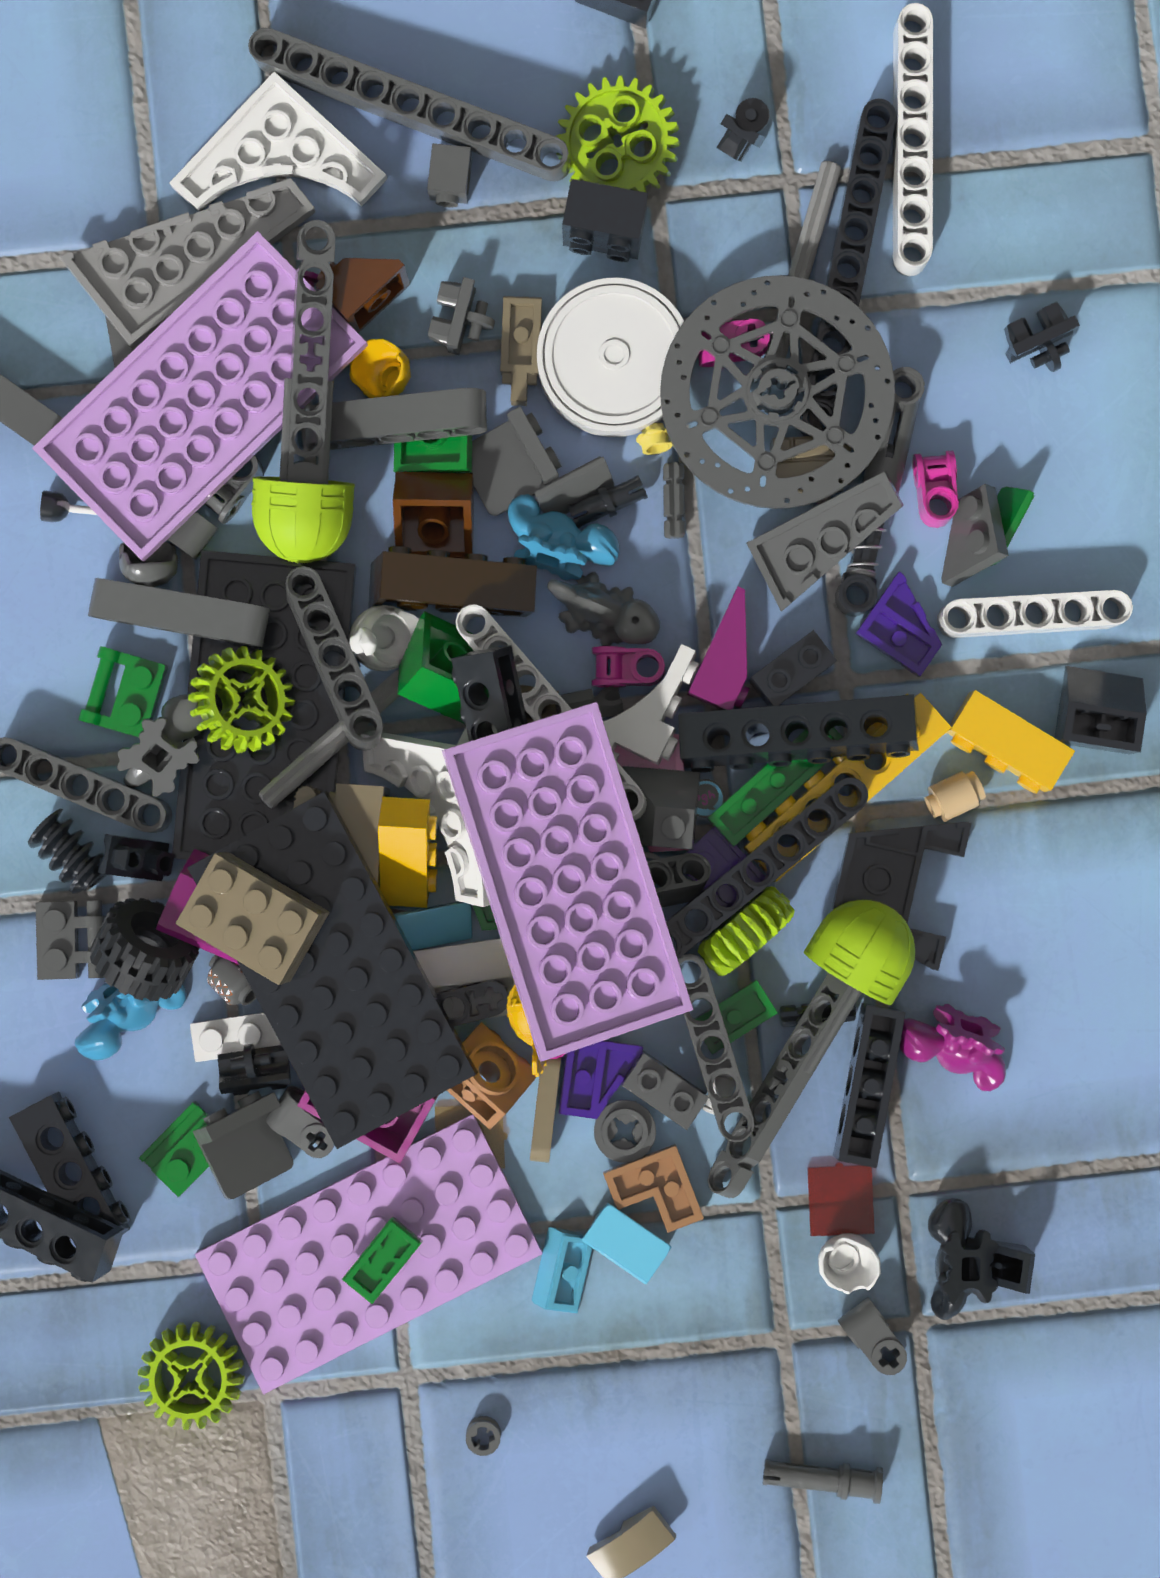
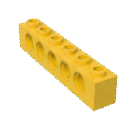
(930, 728)

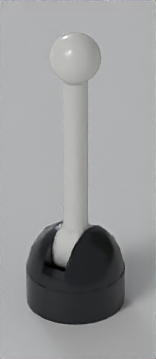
(56, 507)

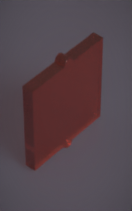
(840, 1200)

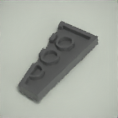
(815, 541)

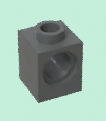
(449, 174)

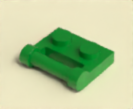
(136, 694)

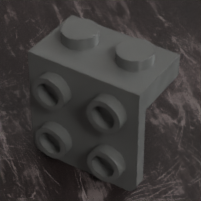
(511, 462)
(243, 1146)

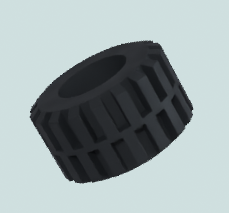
(137, 955)

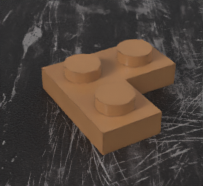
(660, 1176)

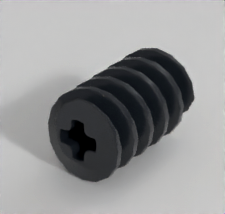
(67, 853)

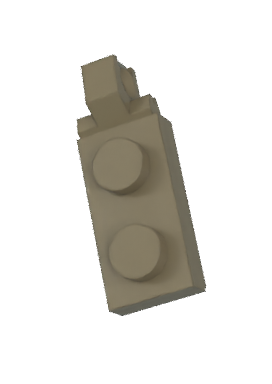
(519, 345)

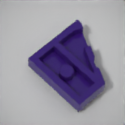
(901, 628)
(594, 1076)

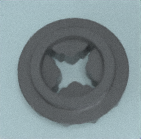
(622, 1149)

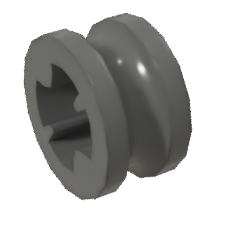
(494, 1440)

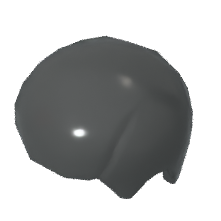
(154, 571)

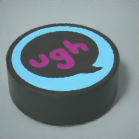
(710, 797)

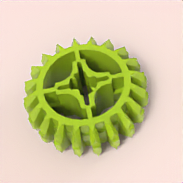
(268, 715)
(746, 931)
(201, 1386)

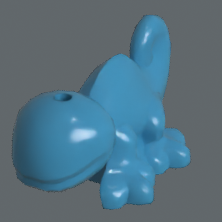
(556, 542)
(117, 1013)

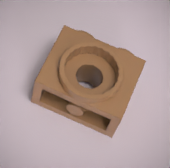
(505, 1076)

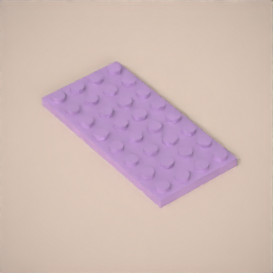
(192, 400)
(567, 881)
(286, 1271)

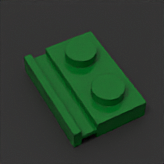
(176, 1153)

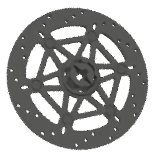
(777, 295)

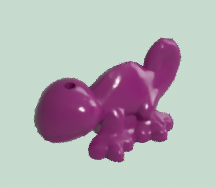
(959, 1043)

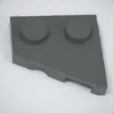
(974, 536)

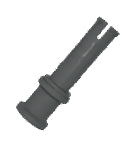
(841, 1480)

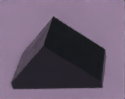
(1012, 1266)

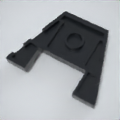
(886, 869)

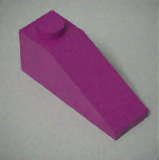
(725, 663)

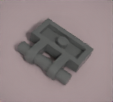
(58, 938)

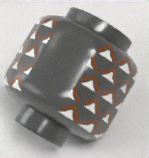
(229, 982)

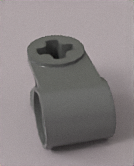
(234, 493)
(299, 1125)
(871, 1333)

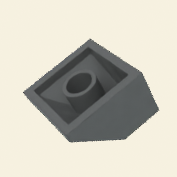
(670, 806)

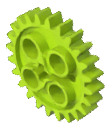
(602, 109)

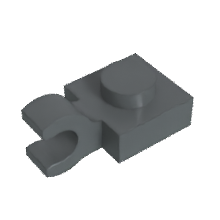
(607, 700)

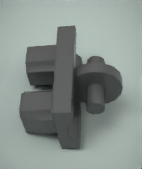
(461, 299)

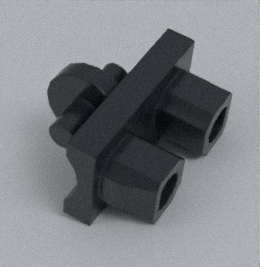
(741, 132)
(1055, 326)
(136, 858)
(253, 1069)

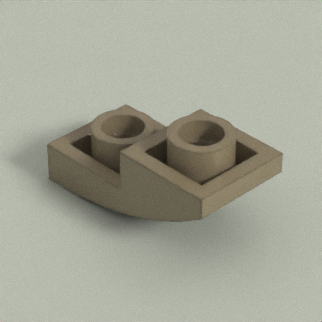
(633, 1546)

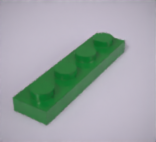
(763, 795)

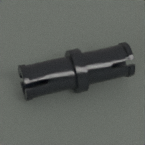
(607, 501)

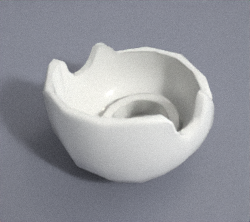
(849, 1263)

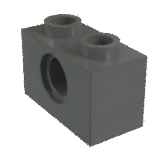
(665, 1090)

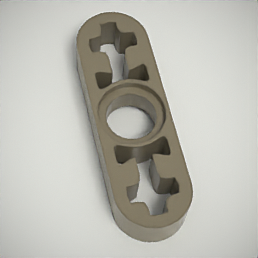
(545, 1111)

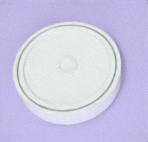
(607, 355)

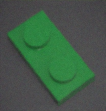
(740, 1013)

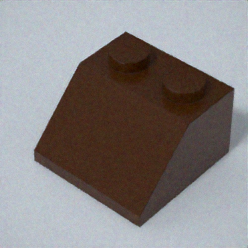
(365, 287)
(434, 512)

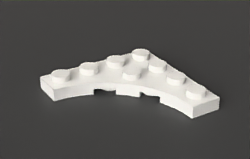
(277, 137)
(423, 771)

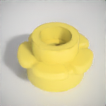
(654, 439)

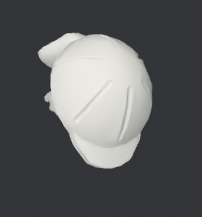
(381, 636)

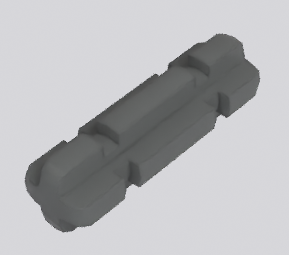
(673, 500)

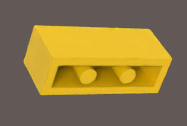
(1009, 743)
(407, 851)

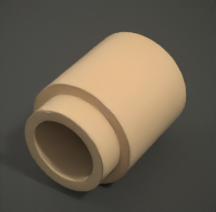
(954, 795)

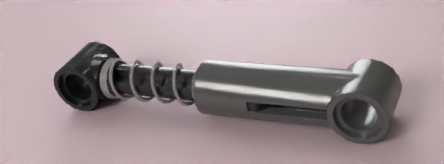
(893, 460)

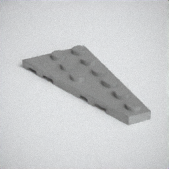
(159, 266)

